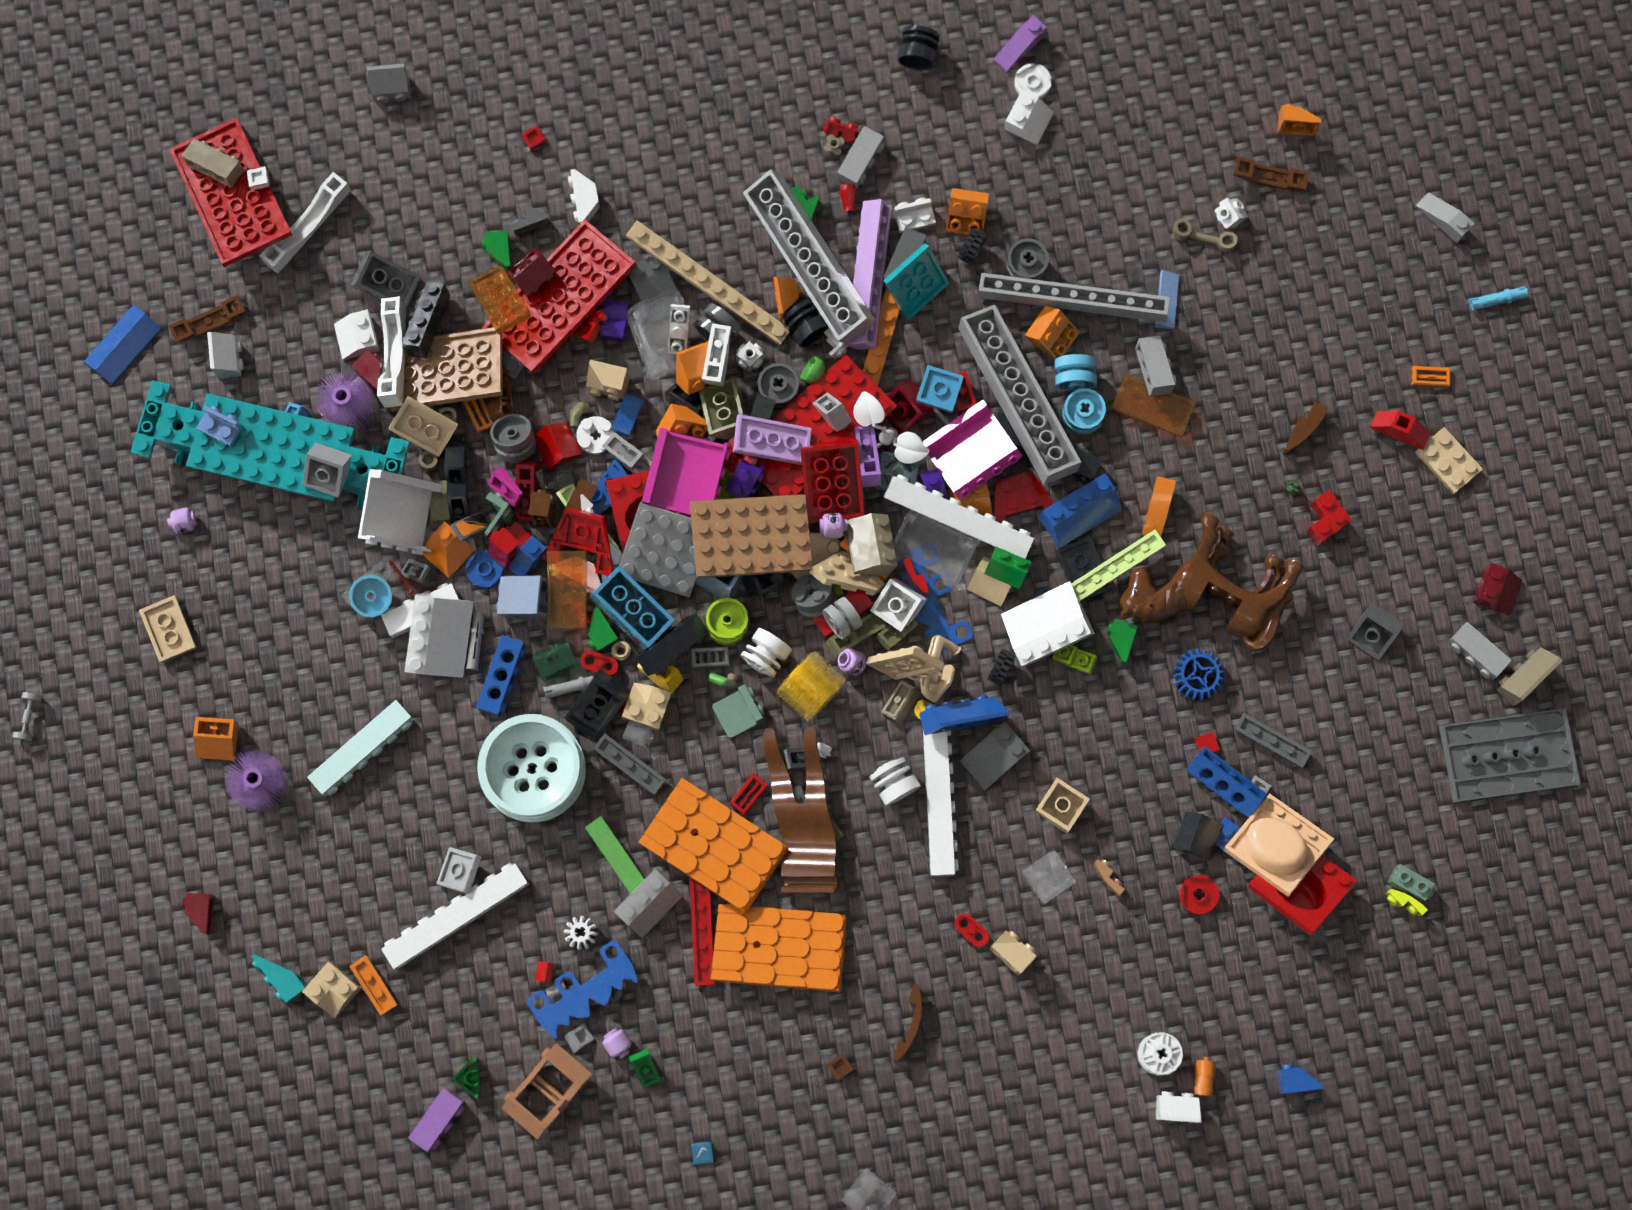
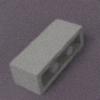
(861, 157)
(1155, 366)
(1479, 651)

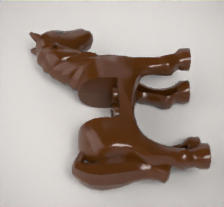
(1256, 612)

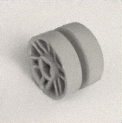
(842, 618)

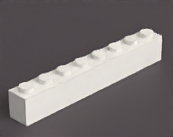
(958, 517)
(940, 804)
(455, 916)

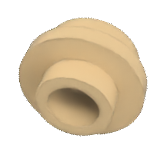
(621, 644)

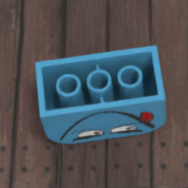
(631, 608)

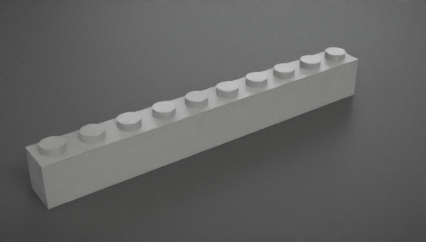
(1074, 297)

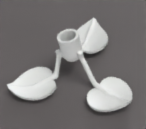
(909, 445)

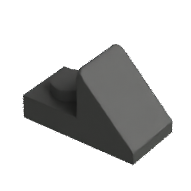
(535, 220)

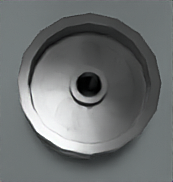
(1027, 251)
(716, 315)
(780, 375)
(513, 438)

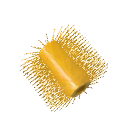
(816, 689)

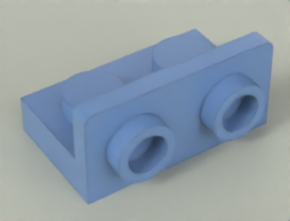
(219, 426)

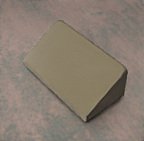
(901, 702)

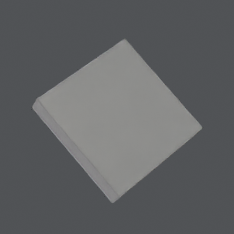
(459, 870)

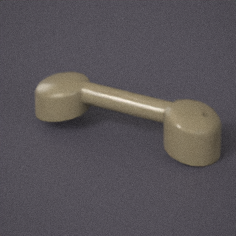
(1183, 230)
(428, 460)

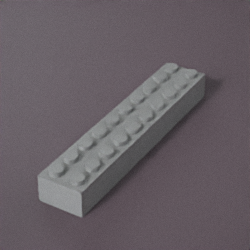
(809, 257)
(1019, 395)

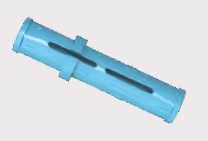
(1506, 296)

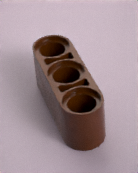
(501, 405)

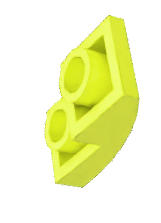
(1398, 898)

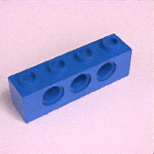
(505, 647)
(1224, 772)

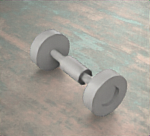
(27, 716)

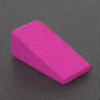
(504, 485)

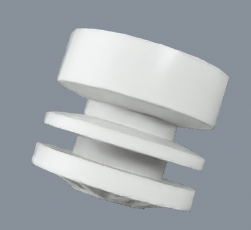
(765, 653)
(894, 781)
(1149, 1058)

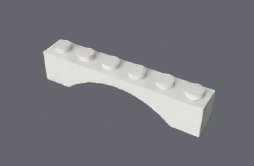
(326, 200)
(392, 376)

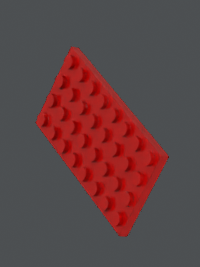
(235, 217)
(585, 274)
(845, 383)

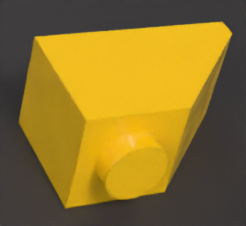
(668, 680)

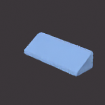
(1168, 287)

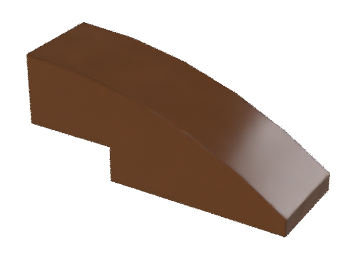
(1305, 427)

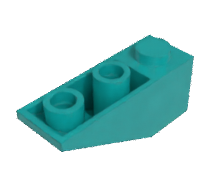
(284, 980)

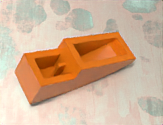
(1159, 506)

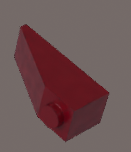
(527, 483)

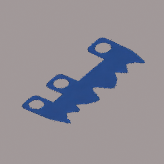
(931, 612)
(576, 998)

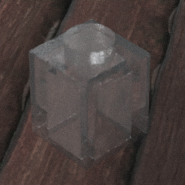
(638, 734)

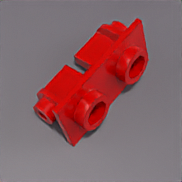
(834, 127)

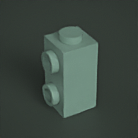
(1411, 883)

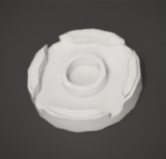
(1033, 80)

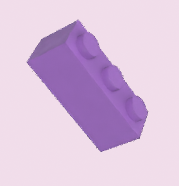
(437, 1120)

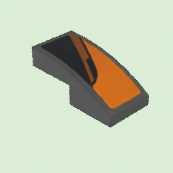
(470, 526)

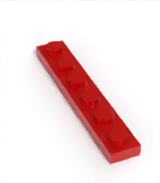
(701, 933)

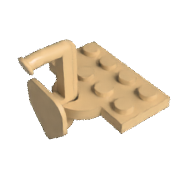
(919, 666)

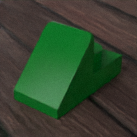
(811, 205)
(645, 1068)

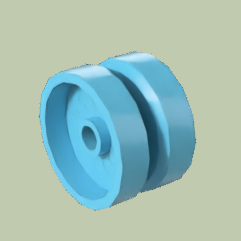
(1075, 372)
(1092, 417)
(381, 592)

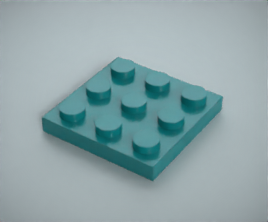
(916, 281)

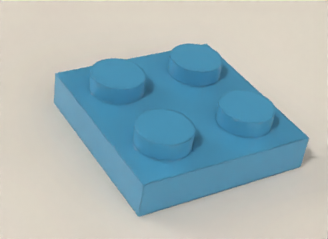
(939, 389)

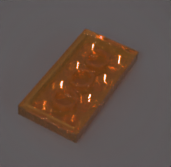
(499, 299)
(1164, 412)
(567, 589)

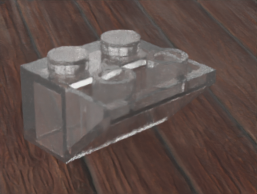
(1048, 877)
(868, 1193)

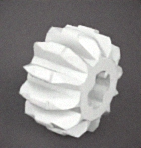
(580, 925)

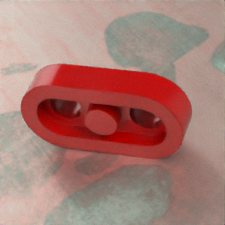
(600, 661)
(971, 930)

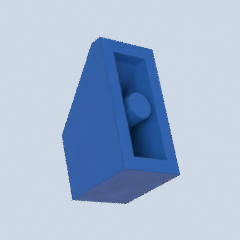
(528, 557)
(1296, 1080)

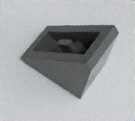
(418, 573)
(795, 759)

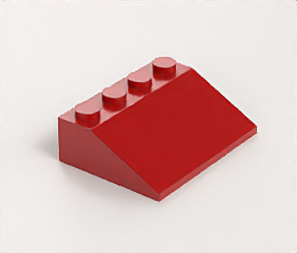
(832, 479)

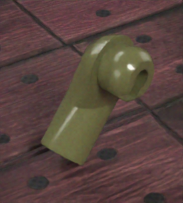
(578, 409)

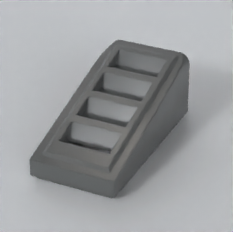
(701, 665)

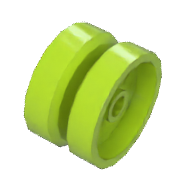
(716, 617)

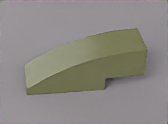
(871, 626)

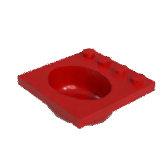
(625, 498)
(1312, 898)

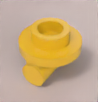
(920, 706)

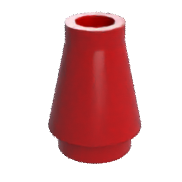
(848, 197)

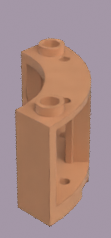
(570, 1068)

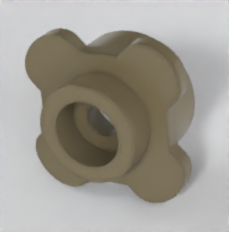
(834, 149)

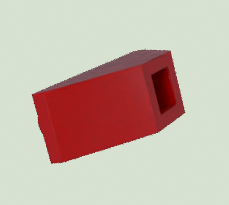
(1401, 427)

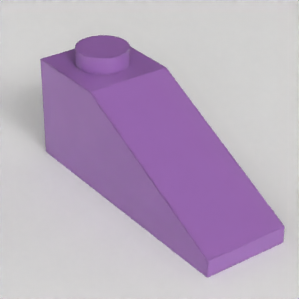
(1021, 43)
(868, 456)

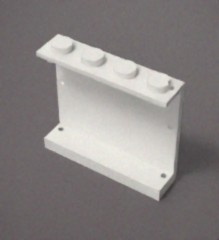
(396, 511)

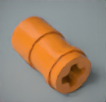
(1204, 1077)

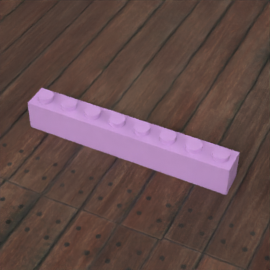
(871, 265)

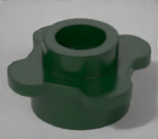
(1293, 488)

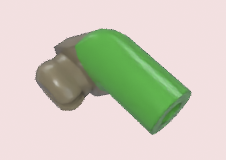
(730, 681)

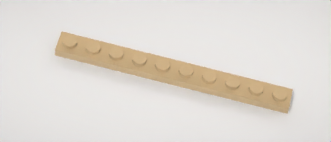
(707, 282)

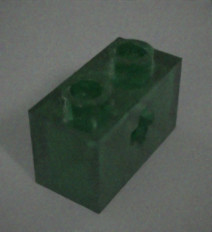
(547, 668)

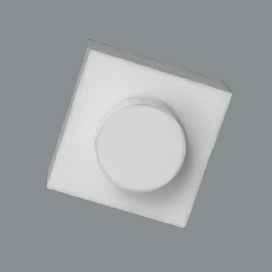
(258, 178)

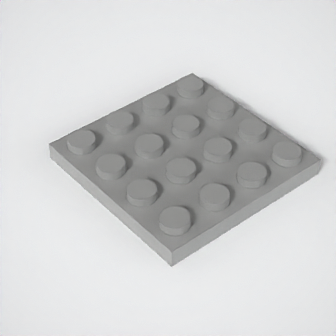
(661, 550)

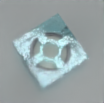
(895, 468)

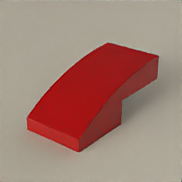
(919, 580)

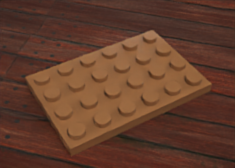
(456, 369)
(750, 536)

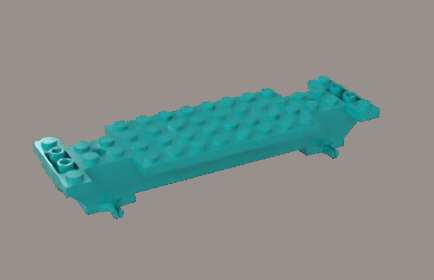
(267, 449)

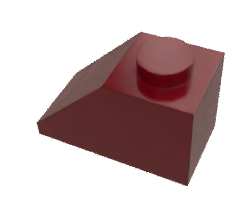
(199, 910)

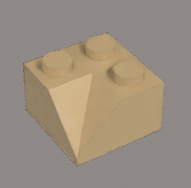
(607, 380)
(646, 705)
(1062, 805)
(1012, 953)
(331, 989)

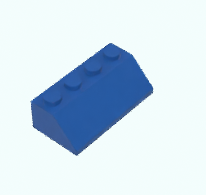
(1081, 511)
(962, 715)

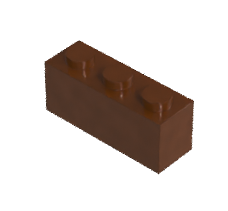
(542, 509)

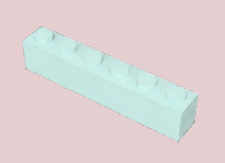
(360, 748)

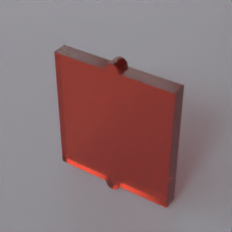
(401, 578)

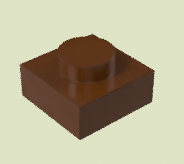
(840, 1066)

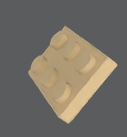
(423, 426)
(1449, 460)
(167, 629)

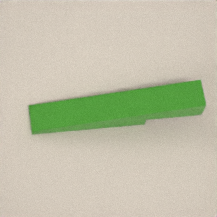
(615, 854)

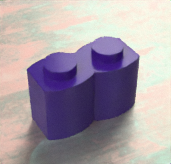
(615, 326)

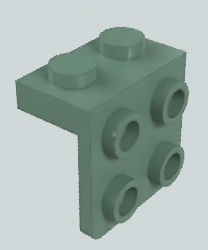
(504, 515)
(738, 712)

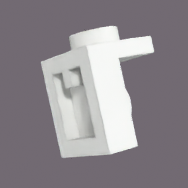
(840, 348)

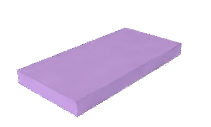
(770, 439)

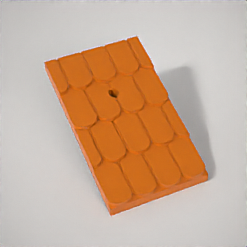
(713, 845)
(779, 948)

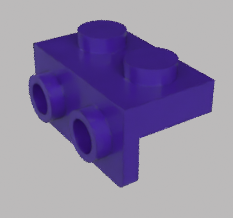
(744, 480)

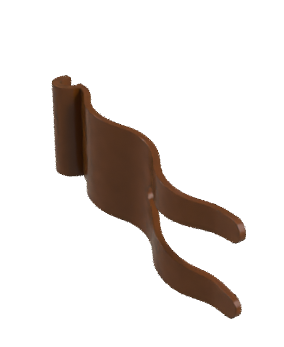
(805, 826)

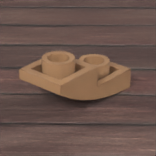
(1104, 871)

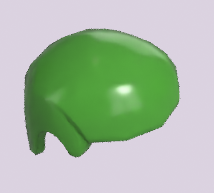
(813, 370)

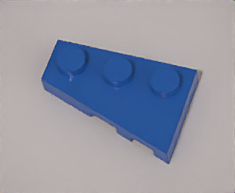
(601, 499)

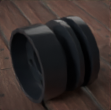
(918, 47)
(806, 322)

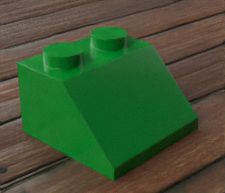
(1007, 567)

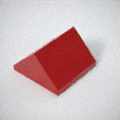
(556, 445)

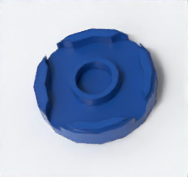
(483, 570)

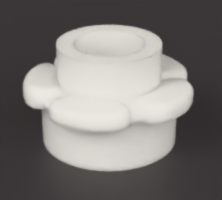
(824, 750)

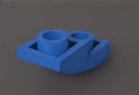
(627, 415)

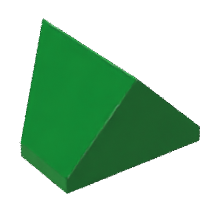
(469, 1078)

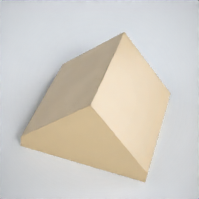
(986, 586)

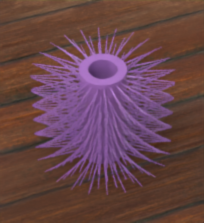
(345, 400)
(247, 778)

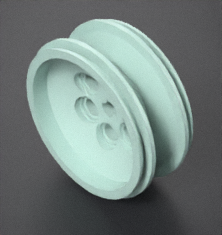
(500, 754)

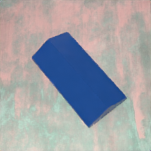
(123, 344)

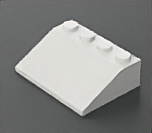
(1046, 624)
(438, 636)

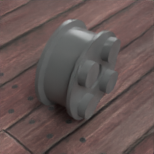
(812, 596)

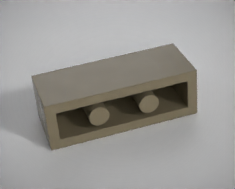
(213, 162)

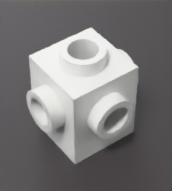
(1231, 213)
(749, 362)

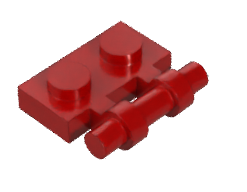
(589, 328)

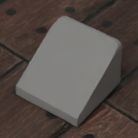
(554, 994)
(579, 1038)

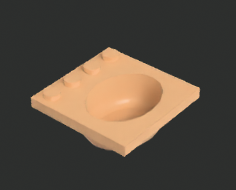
(1278, 844)

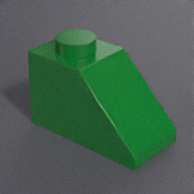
(498, 248)
(600, 632)
(1121, 638)

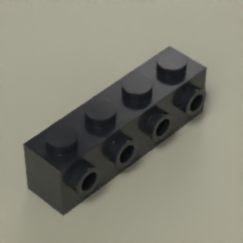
(426, 319)
(672, 644)

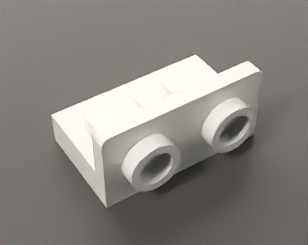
(914, 215)

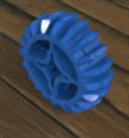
(1183, 681)

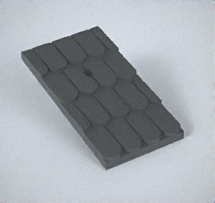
(1509, 755)

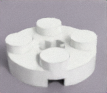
(589, 426)

